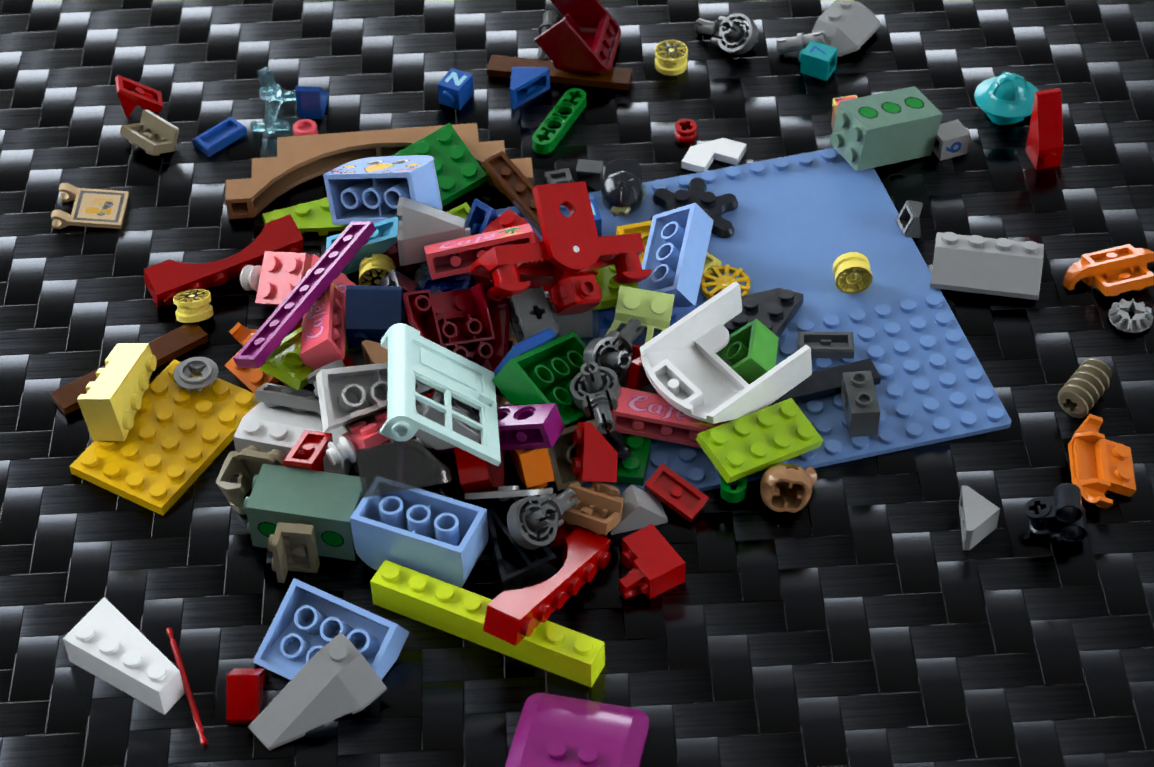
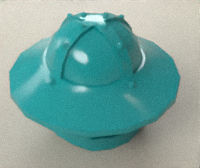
(1006, 98)

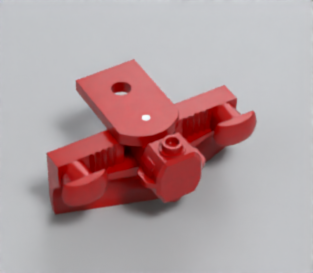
(566, 256)

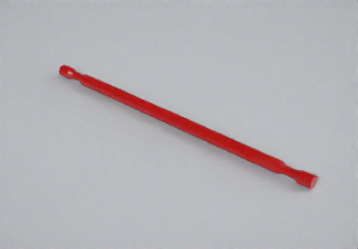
(188, 692)

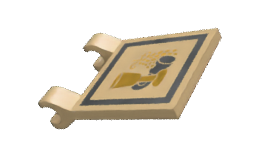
(91, 207)

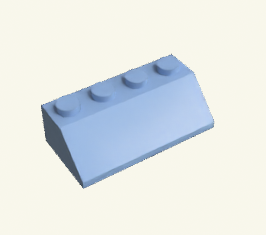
(677, 253)

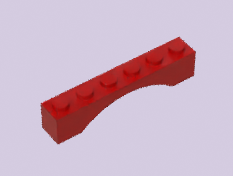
(173, 277)
(518, 612)

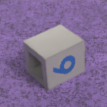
(951, 140)

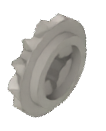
(1120, 317)
(199, 366)

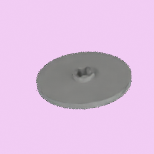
(508, 492)

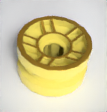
(852, 272)

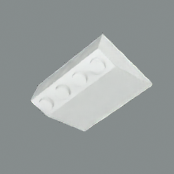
(280, 429)

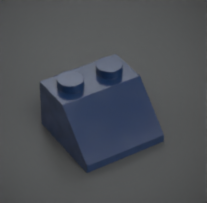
(372, 312)

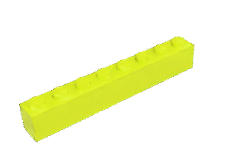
(463, 615)

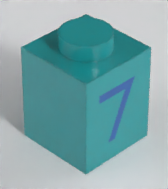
(818, 60)

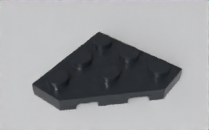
(771, 307)

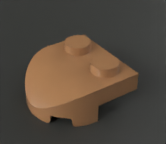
(597, 507)

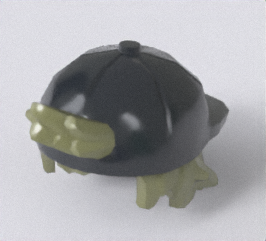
(622, 187)

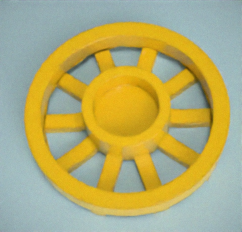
(724, 281)

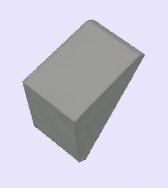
(639, 511)
(977, 517)

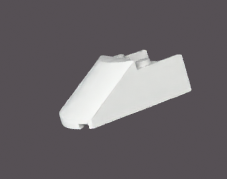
(698, 382)

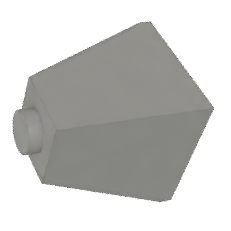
(424, 226)

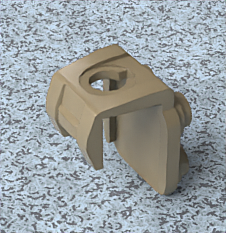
(246, 464)

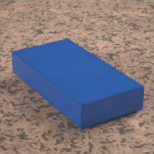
(219, 136)

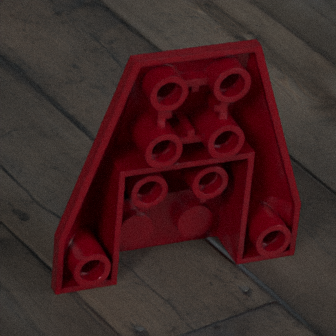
(464, 322)

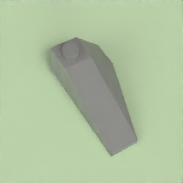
(429, 440)
(326, 688)

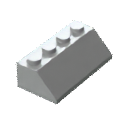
(987, 265)

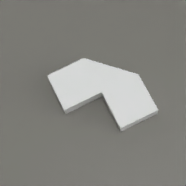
(702, 155)

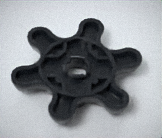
(712, 205)

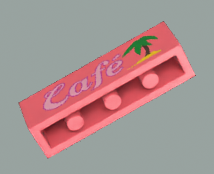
(458, 255)
(324, 329)
(654, 418)

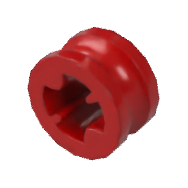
(685, 130)

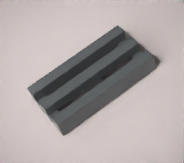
(828, 344)

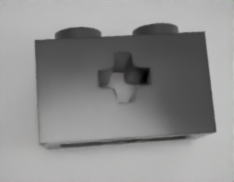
(531, 314)
(860, 403)

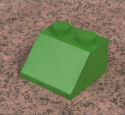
(751, 351)

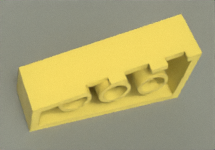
(117, 392)

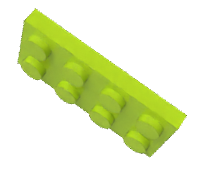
(286, 363)
(759, 440)

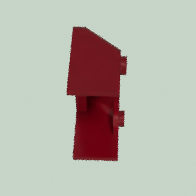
(583, 39)

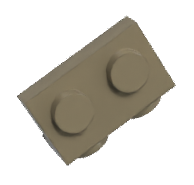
(152, 134)
(293, 549)

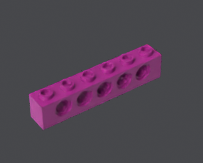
(524, 427)

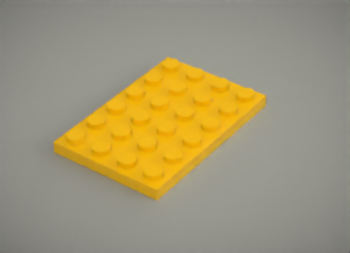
(169, 442)

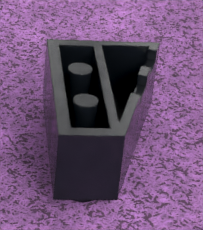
(515, 565)

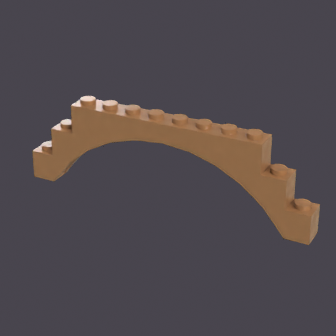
(313, 155)

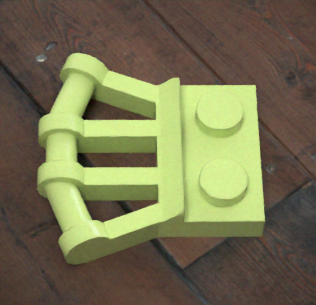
(647, 306)

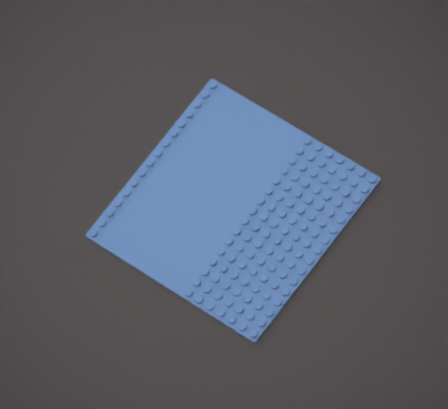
(787, 234)

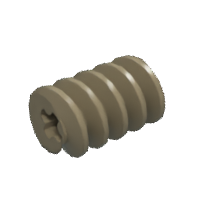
(1084, 388)

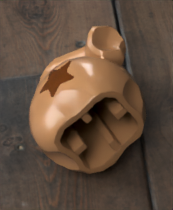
(787, 487)

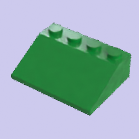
(545, 376)

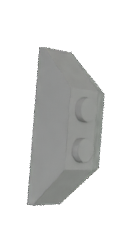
(847, 25)

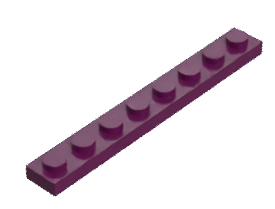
(304, 295)

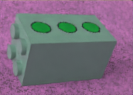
(885, 128)
(304, 498)

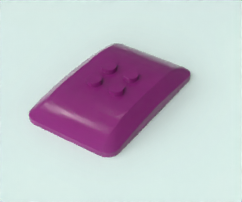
(577, 734)

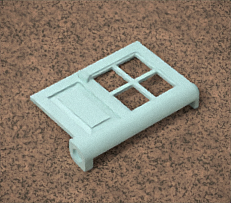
(457, 377)

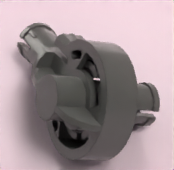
(729, 34)
(613, 349)
(597, 394)
(538, 519)

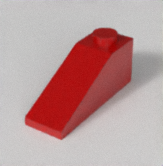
(1046, 130)

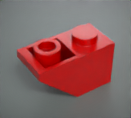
(595, 456)

